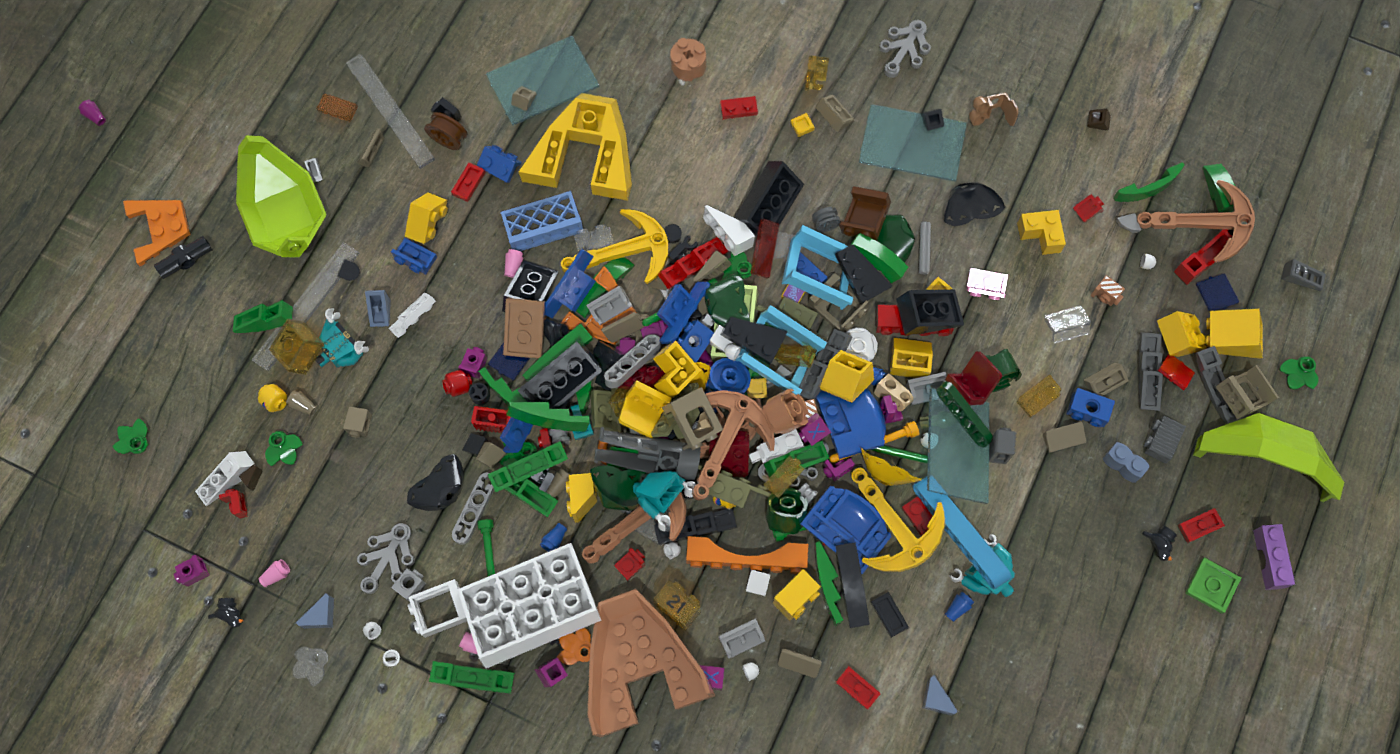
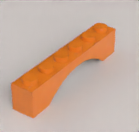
(704, 552)

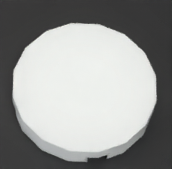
(862, 344)

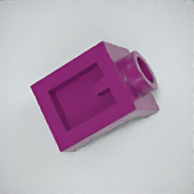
(655, 329)
(890, 410)
(841, 469)

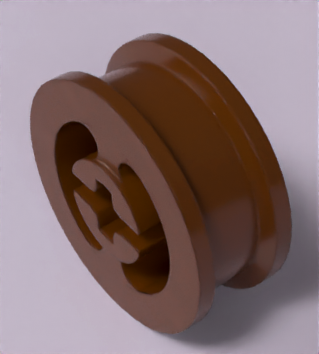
(445, 131)

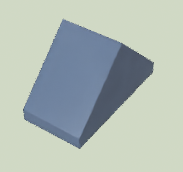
(378, 308)
(319, 615)
(937, 699)

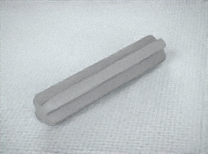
(924, 251)

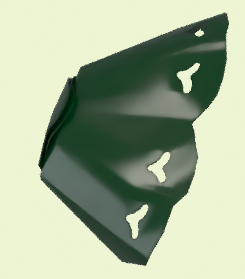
(897, 236)
(726, 301)
(617, 490)

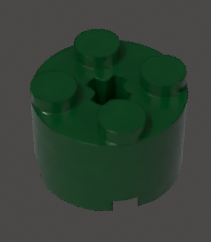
(1007, 366)
(786, 512)

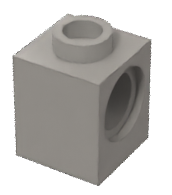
(400, 585)

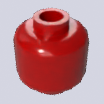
(456, 383)

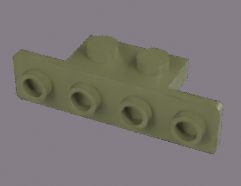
(797, 312)
(602, 412)
(668, 422)
(733, 490)

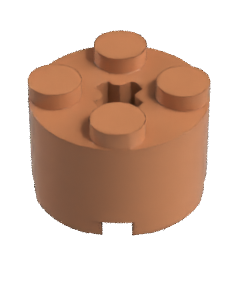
(688, 59)
(786, 412)

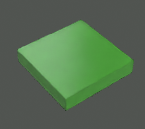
(1213, 585)

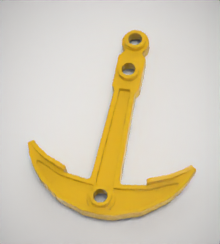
(643, 243)
(926, 544)

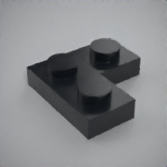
(607, 357)

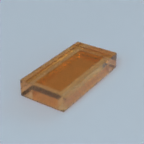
(337, 107)

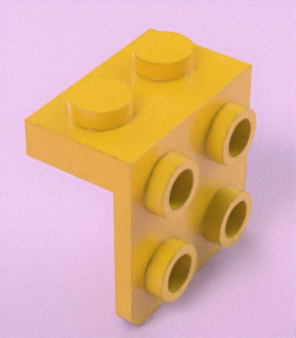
(642, 408)

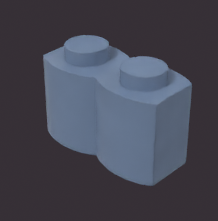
(1129, 465)

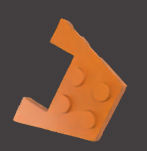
(166, 225)
(607, 281)

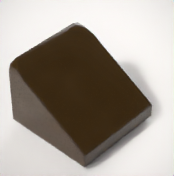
(1099, 119)
(251, 476)

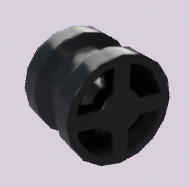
(477, 390)

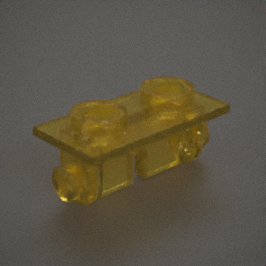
(784, 476)

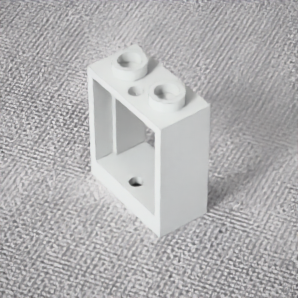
(415, 609)

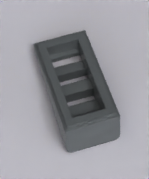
(1291, 274)

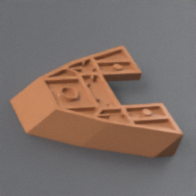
(632, 645)

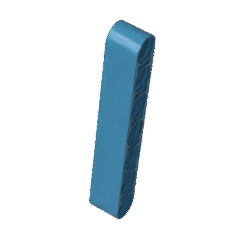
(965, 537)

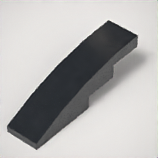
(700, 526)
(852, 585)

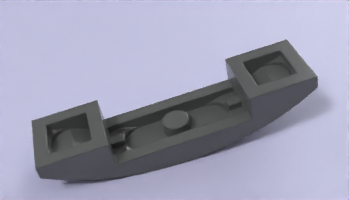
(1212, 375)

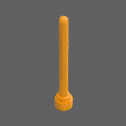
(909, 430)

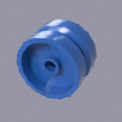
(728, 376)

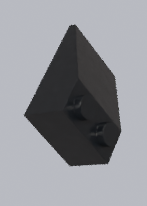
(531, 283)
(929, 311)

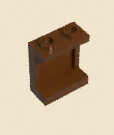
(866, 213)

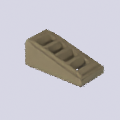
(713, 267)

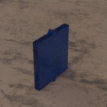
(1217, 292)
(507, 365)

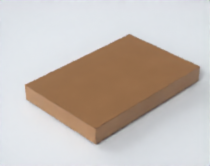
(524, 328)

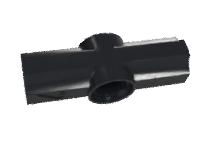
(183, 257)

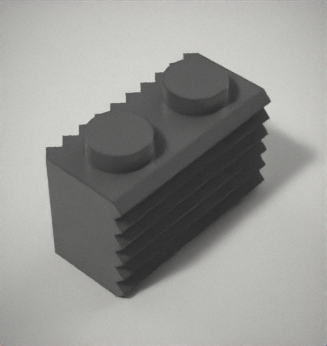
(1164, 439)
(1002, 446)

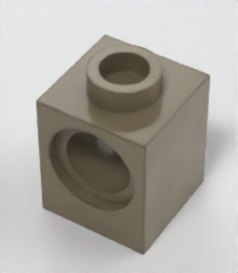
(357, 422)

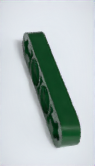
(978, 432)

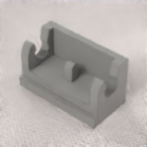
(609, 305)
(920, 386)
(742, 638)

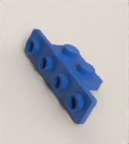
(572, 287)
(679, 308)

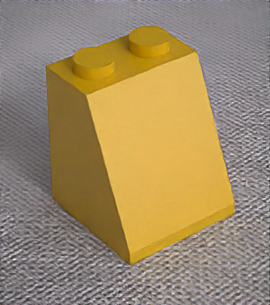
(1236, 332)

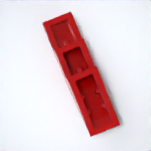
(691, 263)

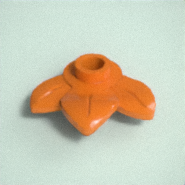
(572, 647)

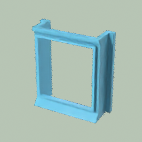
(825, 247)
(795, 332)

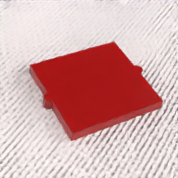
(1176, 371)

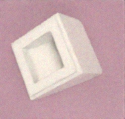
(719, 341)
(758, 583)

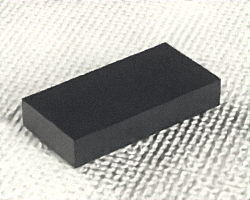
(889, 615)

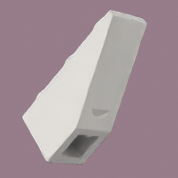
(731, 231)
(224, 476)

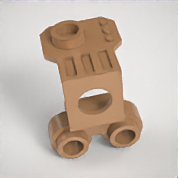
(984, 106)

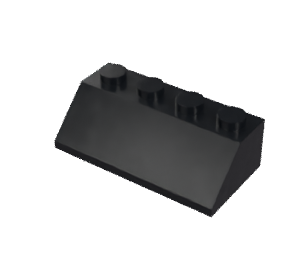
(770, 196)
(562, 376)

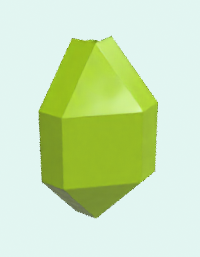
(276, 199)
(1277, 443)

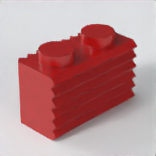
(489, 419)

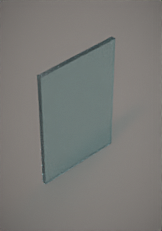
(552, 72)
(902, 143)
(954, 460)

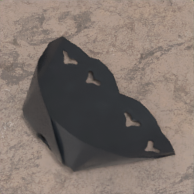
(971, 202)
(438, 485)

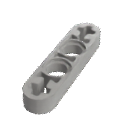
(630, 359)
(472, 507)

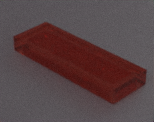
(765, 248)

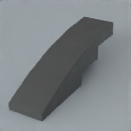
(813, 377)
(1149, 377)

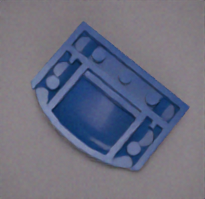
(853, 423)
(847, 518)

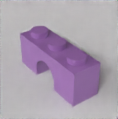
(1278, 568)

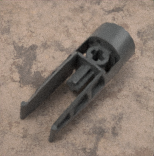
(653, 454)

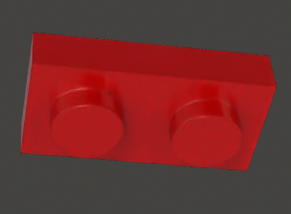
(739, 107)
(468, 182)
(918, 515)
(1201, 525)
(858, 688)

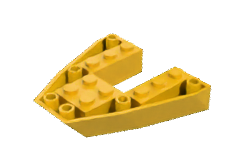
(590, 121)

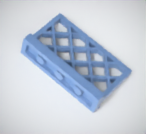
(545, 233)

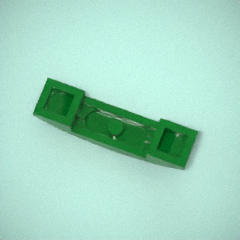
(1132, 193)
(619, 269)
(527, 466)
(471, 677)

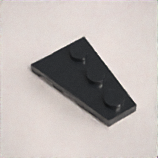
(861, 274)
(754, 338)

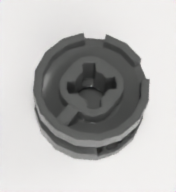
(826, 219)

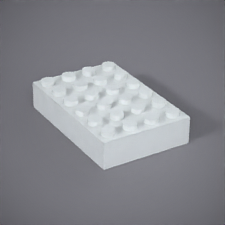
(528, 605)

